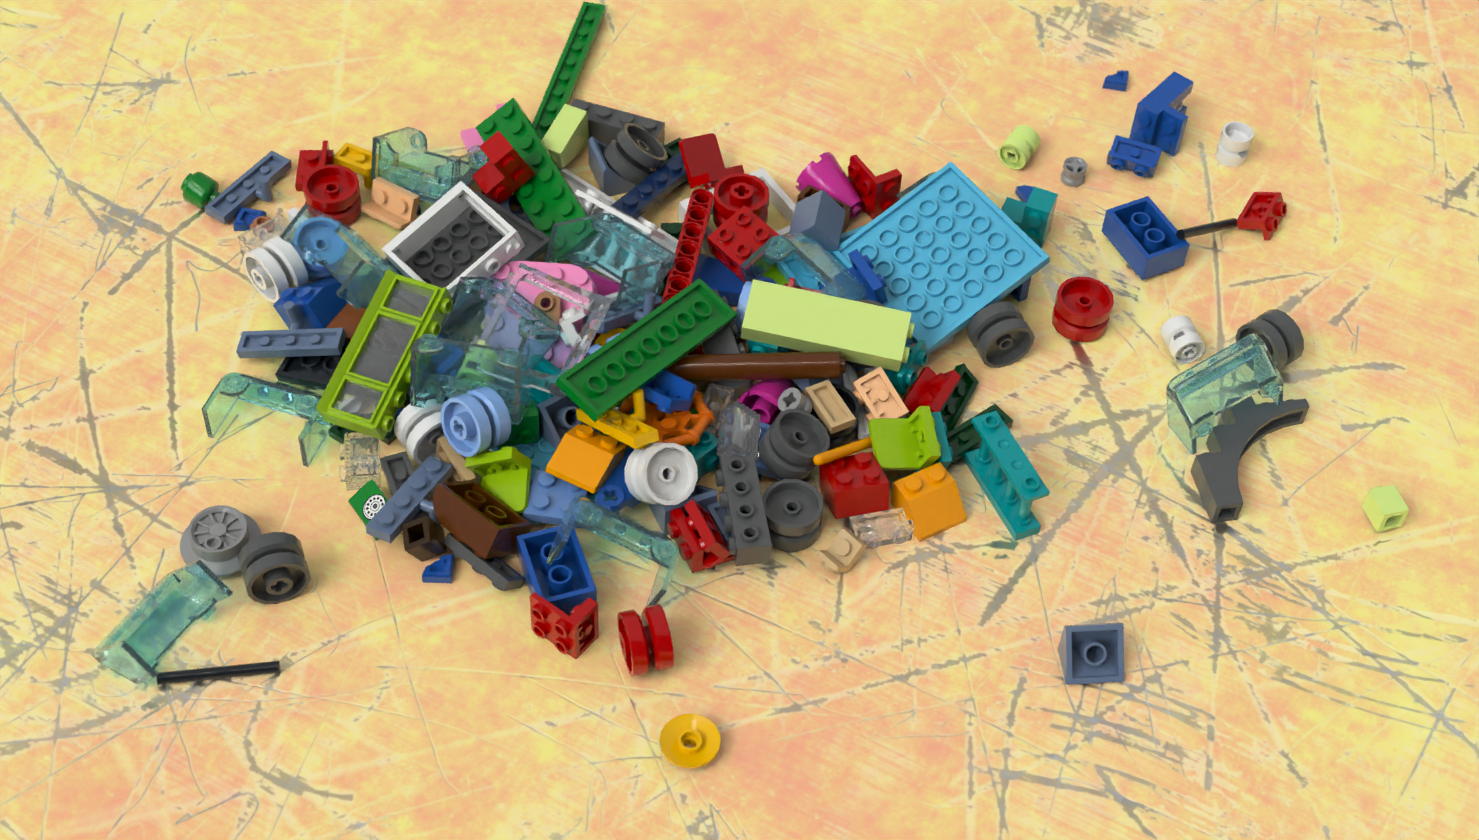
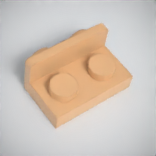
(391, 204)
(879, 396)

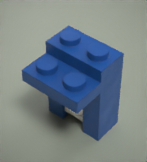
(1161, 114)

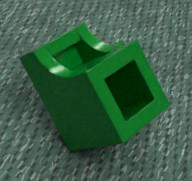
(527, 430)

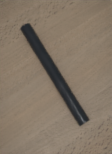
(1206, 228)
(218, 672)

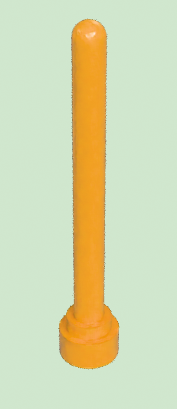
(842, 451)

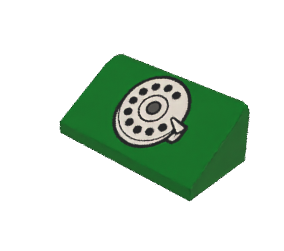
(368, 501)

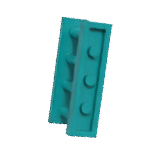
(1006, 475)

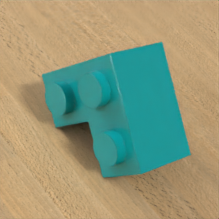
(1035, 215)

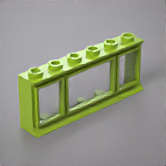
(377, 362)

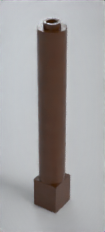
(760, 366)

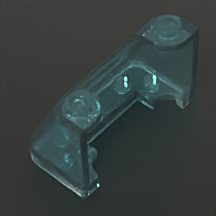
(404, 160)
(520, 326)
(454, 367)

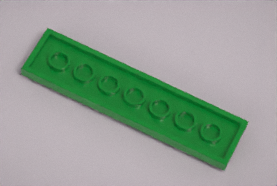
(547, 194)
(645, 350)

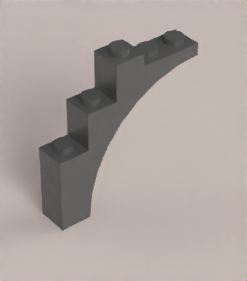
(1243, 425)

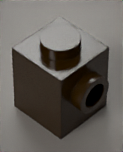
(423, 538)

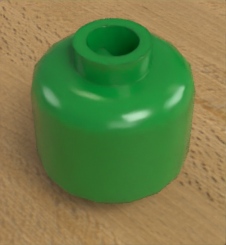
(199, 189)

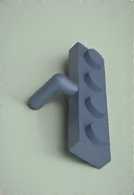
(249, 186)
(620, 317)
(291, 342)
(410, 499)

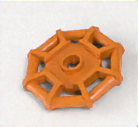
(677, 423)

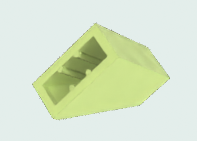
(567, 135)

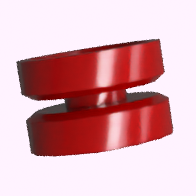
(739, 191)
(334, 192)
(1082, 309)
(645, 640)

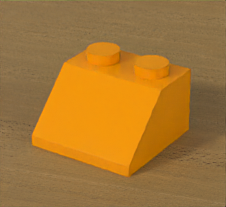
(586, 458)
(929, 501)

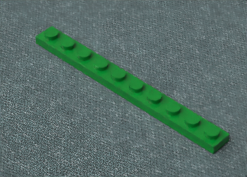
(569, 65)

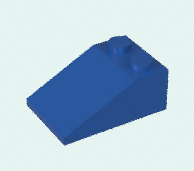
(314, 301)

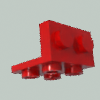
(704, 161)
(876, 192)
(687, 541)

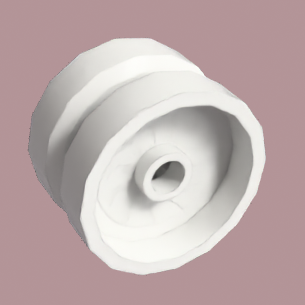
(274, 268)
(420, 429)
(661, 473)

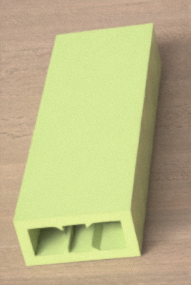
(827, 324)

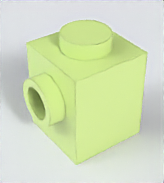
(1385, 507)

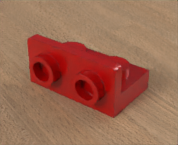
(311, 160)
(1263, 212)
(930, 390)
(707, 533)

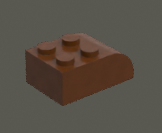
(479, 518)

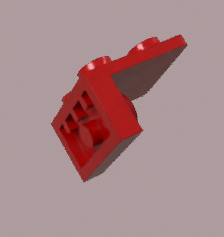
(739, 239)
(568, 633)

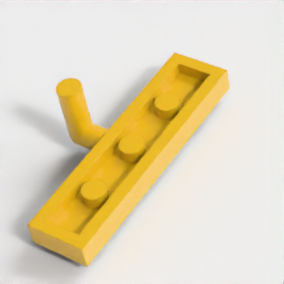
(357, 160)
(625, 427)

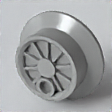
(217, 538)

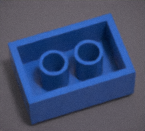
(1144, 237)
(566, 579)

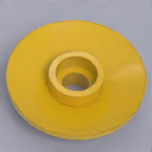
(690, 730)

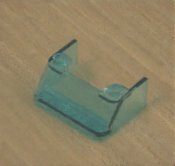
(615, 248)
(340, 252)
(813, 257)
(1218, 385)
(273, 396)
(624, 532)
(159, 620)

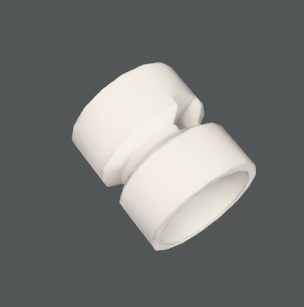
(1234, 144)
(1182, 339)

